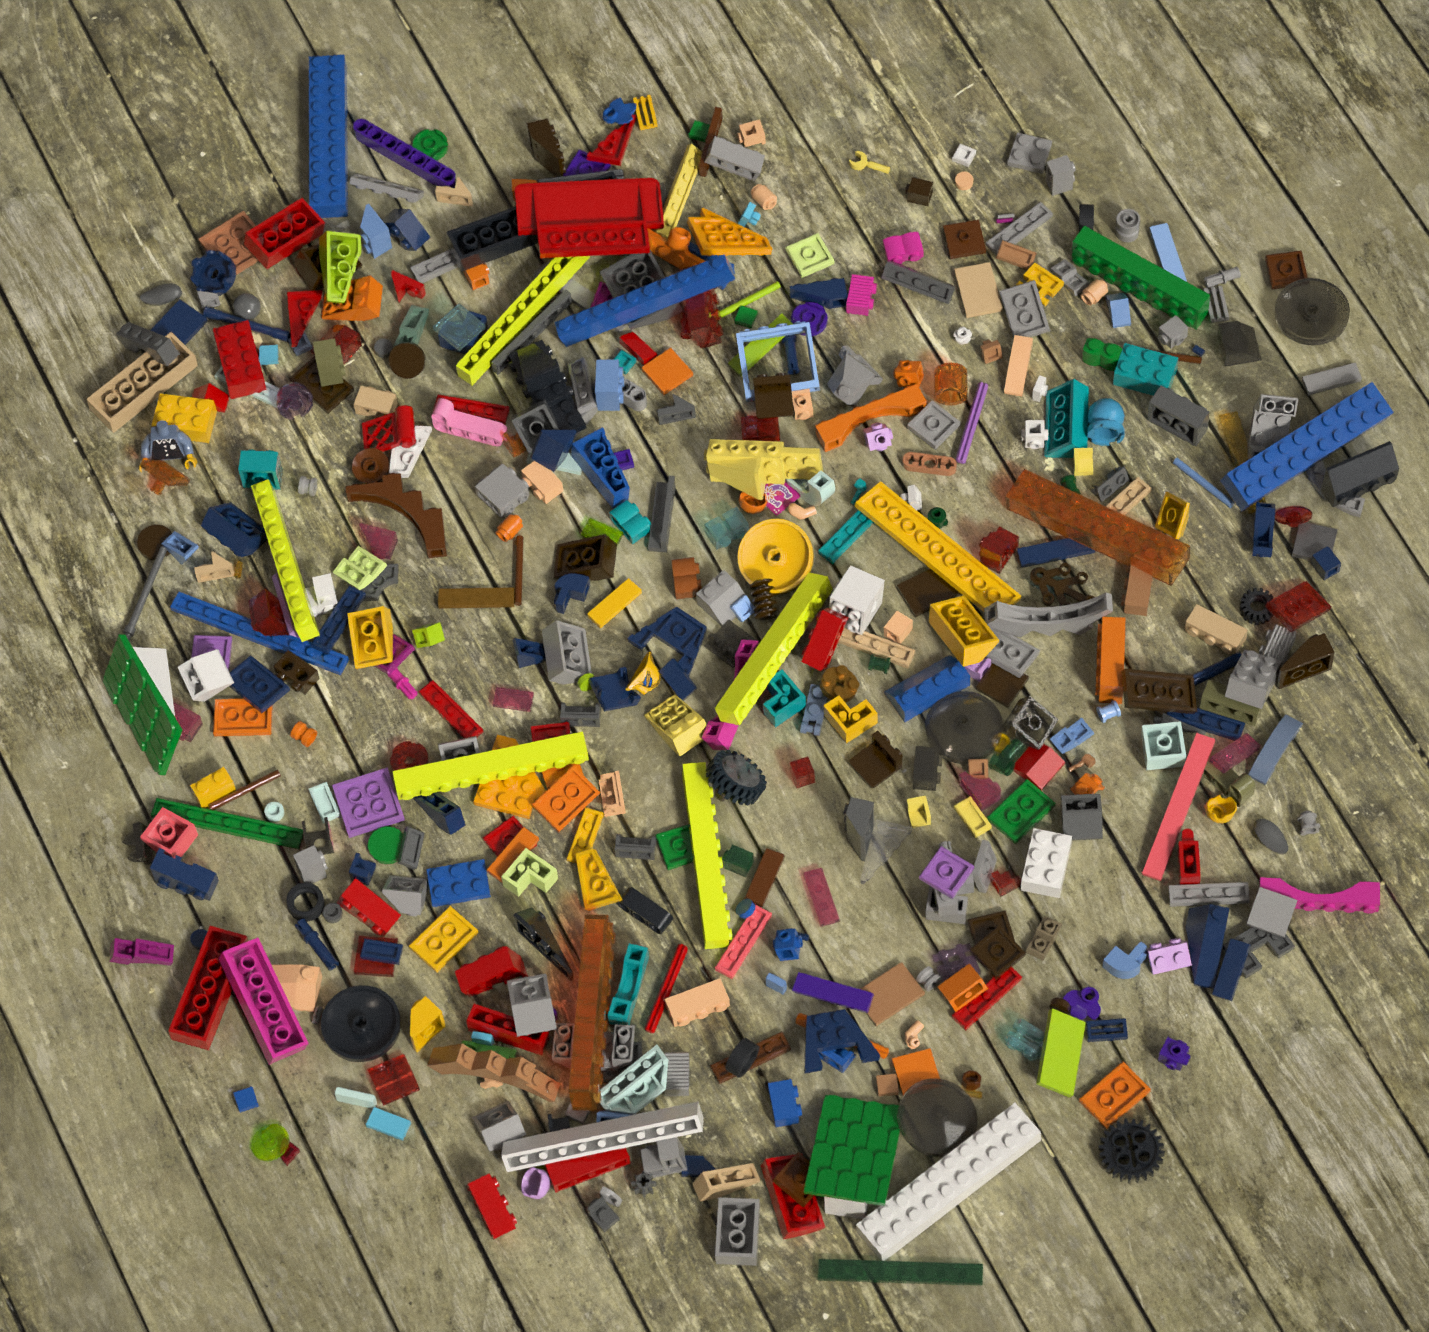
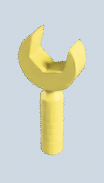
(863, 163)

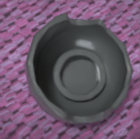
(246, 306)

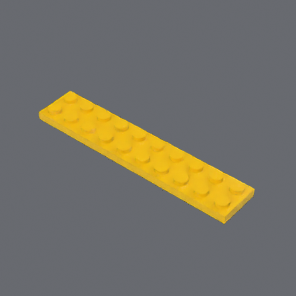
(935, 548)

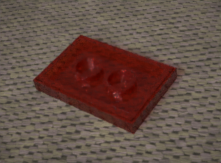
(1298, 606)

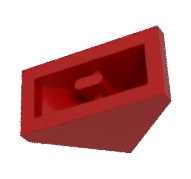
(211, 392)

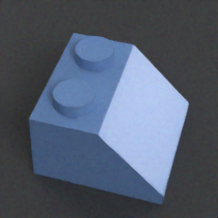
(374, 233)

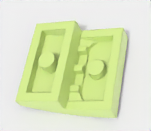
(360, 568)

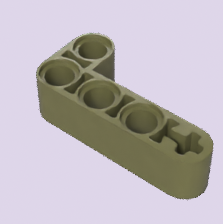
(1230, 783)

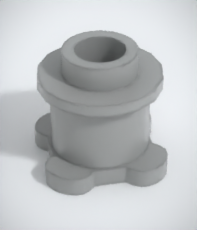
(1308, 823)

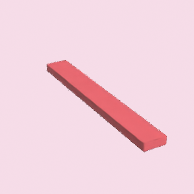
(1178, 807)

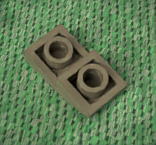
(1043, 938)

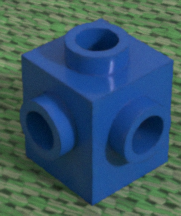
(787, 944)

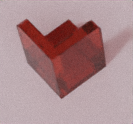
(1005, 882)

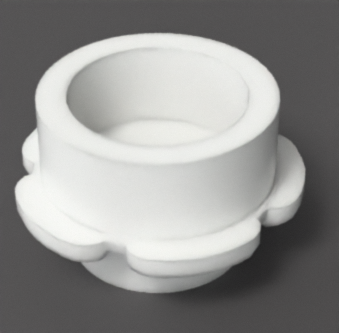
(962, 339)

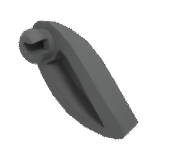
(161, 294)
(1270, 836)

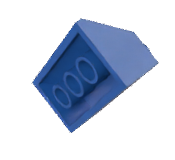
(927, 687)

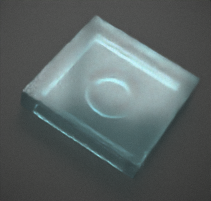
(459, 327)

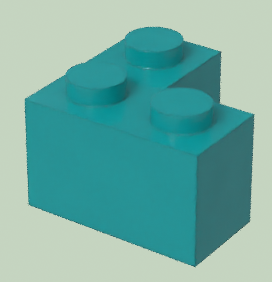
(786, 699)

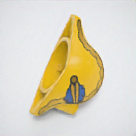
(646, 676)

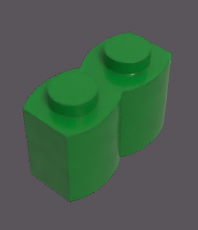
(1100, 354)

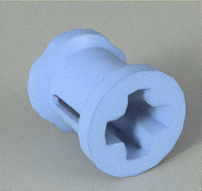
(1108, 711)

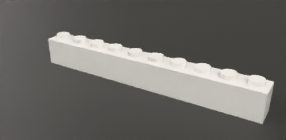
(602, 1136)

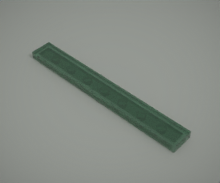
(900, 1272)

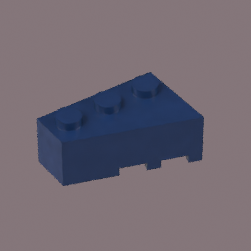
(182, 877)

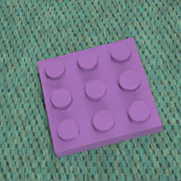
(368, 802)

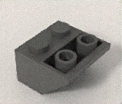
(1082, 816)

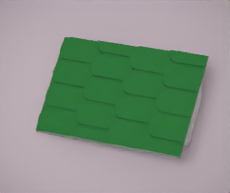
(142, 691)
(853, 1155)

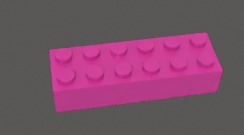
(263, 1000)

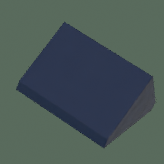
(552, 447)

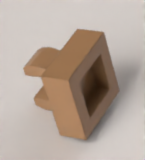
(991, 351)

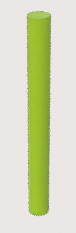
(749, 299)

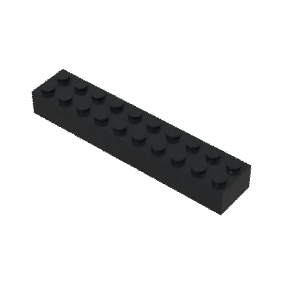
(492, 237)

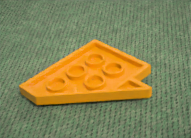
(721, 236)
(512, 794)

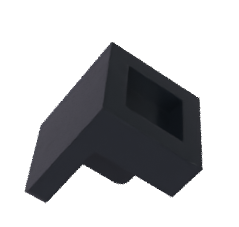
(558, 1123)

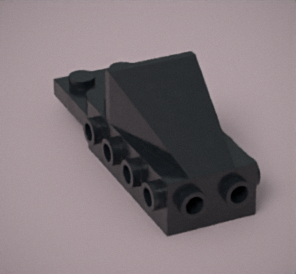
(544, 380)

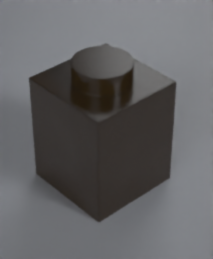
(919, 191)

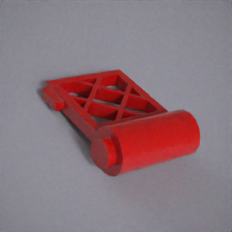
(402, 427)

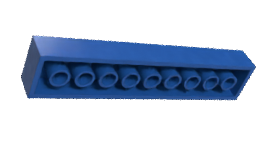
(328, 136)
(1306, 446)

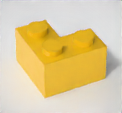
(850, 722)

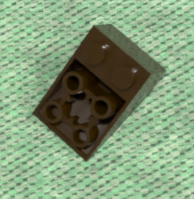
(546, 146)

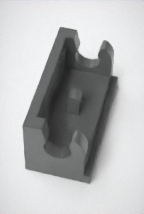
(581, 715)
(635, 847)

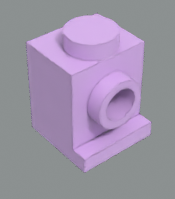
(979, 669)

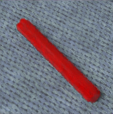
(666, 988)

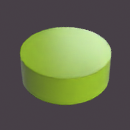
(583, 682)

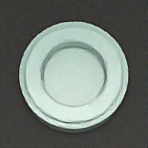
(274, 811)

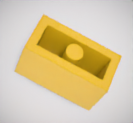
(212, 787)

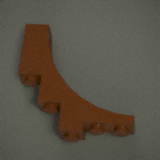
(409, 504)

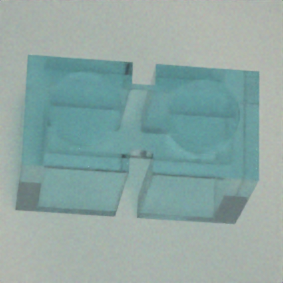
(723, 532)

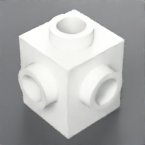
(1034, 434)

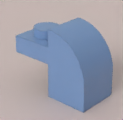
(1124, 965)

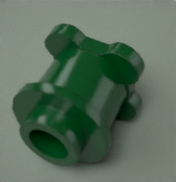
(938, 517)

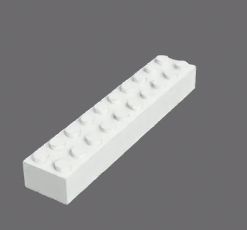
(948, 1182)

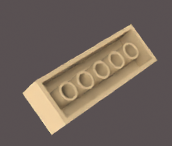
(139, 386)

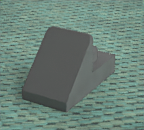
(680, 411)

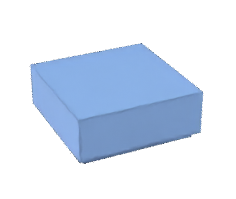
(742, 608)

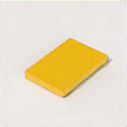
(443, 939)

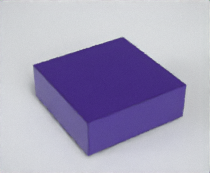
(624, 459)

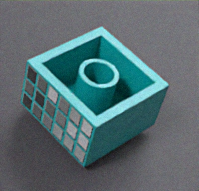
(260, 466)

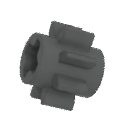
(648, 1186)

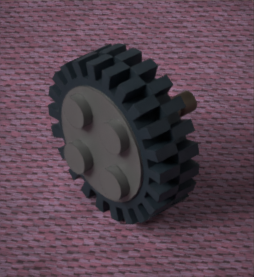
(735, 778)

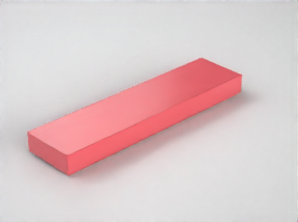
(743, 942)

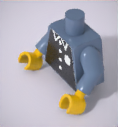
(167, 443)

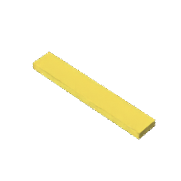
(680, 189)

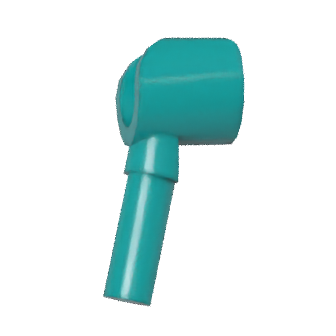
(861, 486)

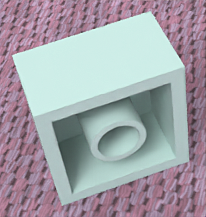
(1163, 745)

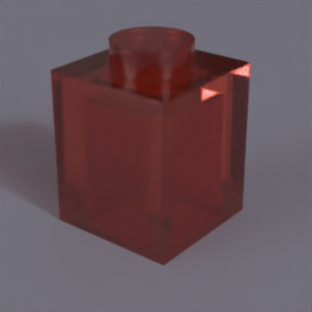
(802, 772)

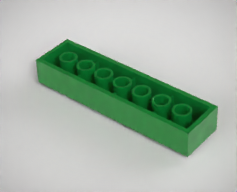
(1140, 277)

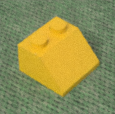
(425, 1022)

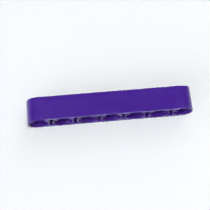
(395, 149)

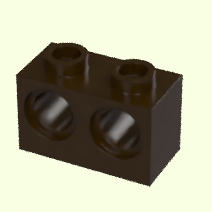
(299, 669)

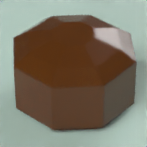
(971, 1080)

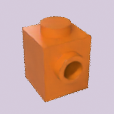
(477, 276)

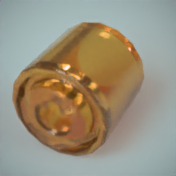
(950, 384)

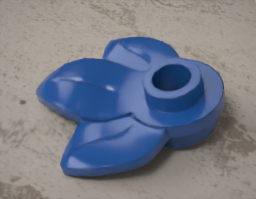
(619, 112)

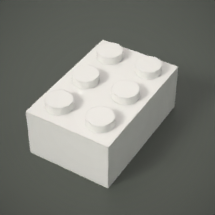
(1046, 863)

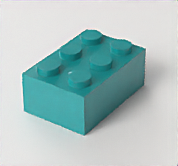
(1144, 369)

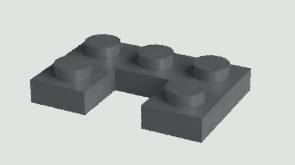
(1258, 938)

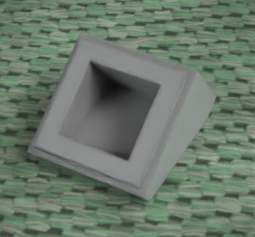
(208, 299)

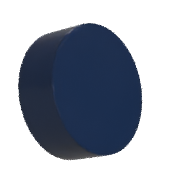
(197, 938)

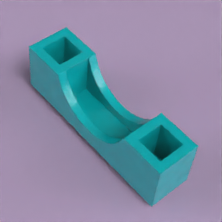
(631, 980)

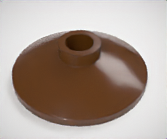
(366, 459)

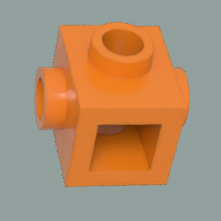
(908, 373)

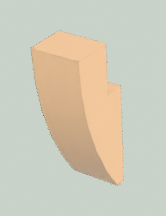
(1018, 365)

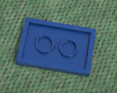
(458, 883)

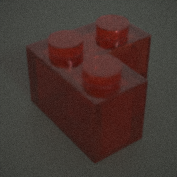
(998, 549)

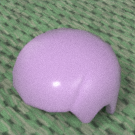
(535, 1183)

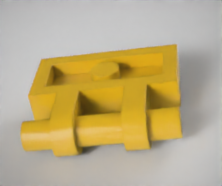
(1045, 281)

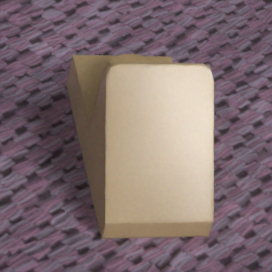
(459, 195)
(219, 569)

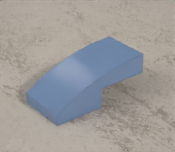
(1072, 736)

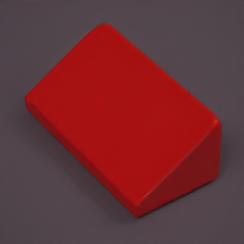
(637, 348)

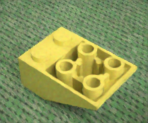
(677, 724)

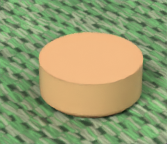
(964, 180)

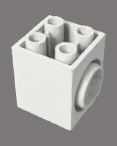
(857, 597)

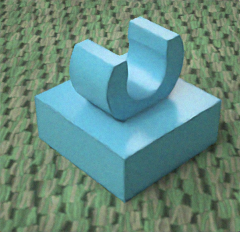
(749, 216)

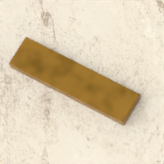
(476, 597)

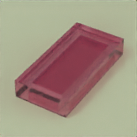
(513, 699)

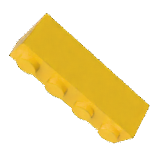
(962, 630)

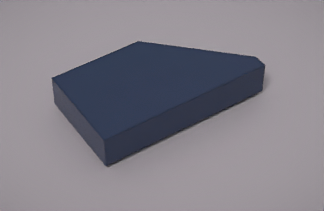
(696, 1166)

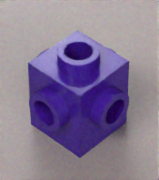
(1174, 1054)

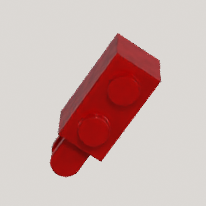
(1188, 859)

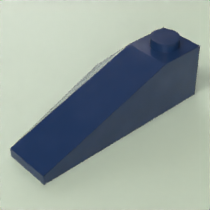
(1205, 937)

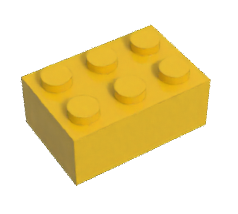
(190, 414)

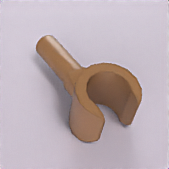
(1087, 759)

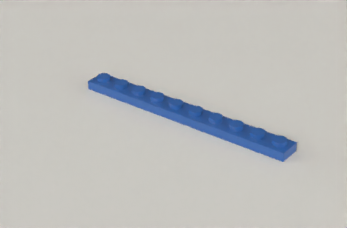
(241, 627)

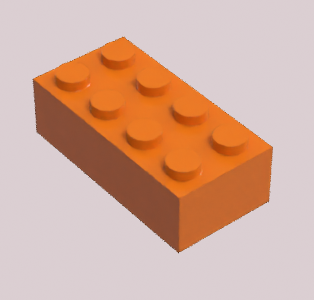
(1110, 659)

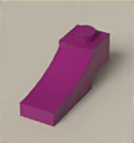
(141, 951)

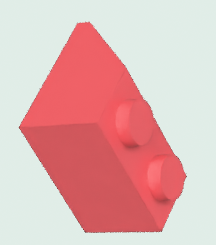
(169, 833)

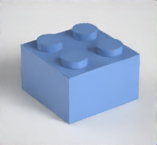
(609, 385)

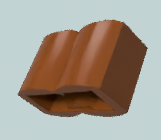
(685, 577)

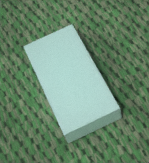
(324, 802)
(355, 1097)

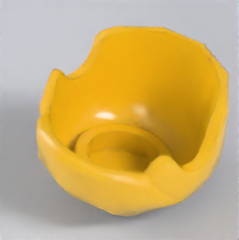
(1220, 809)

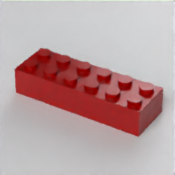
(205, 992)

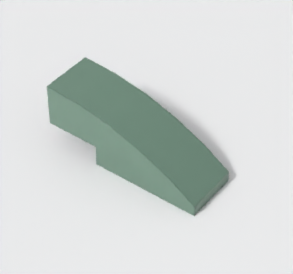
(412, 325)

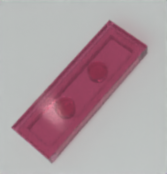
(1235, 753)
(821, 897)

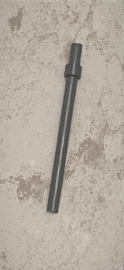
(130, 629)

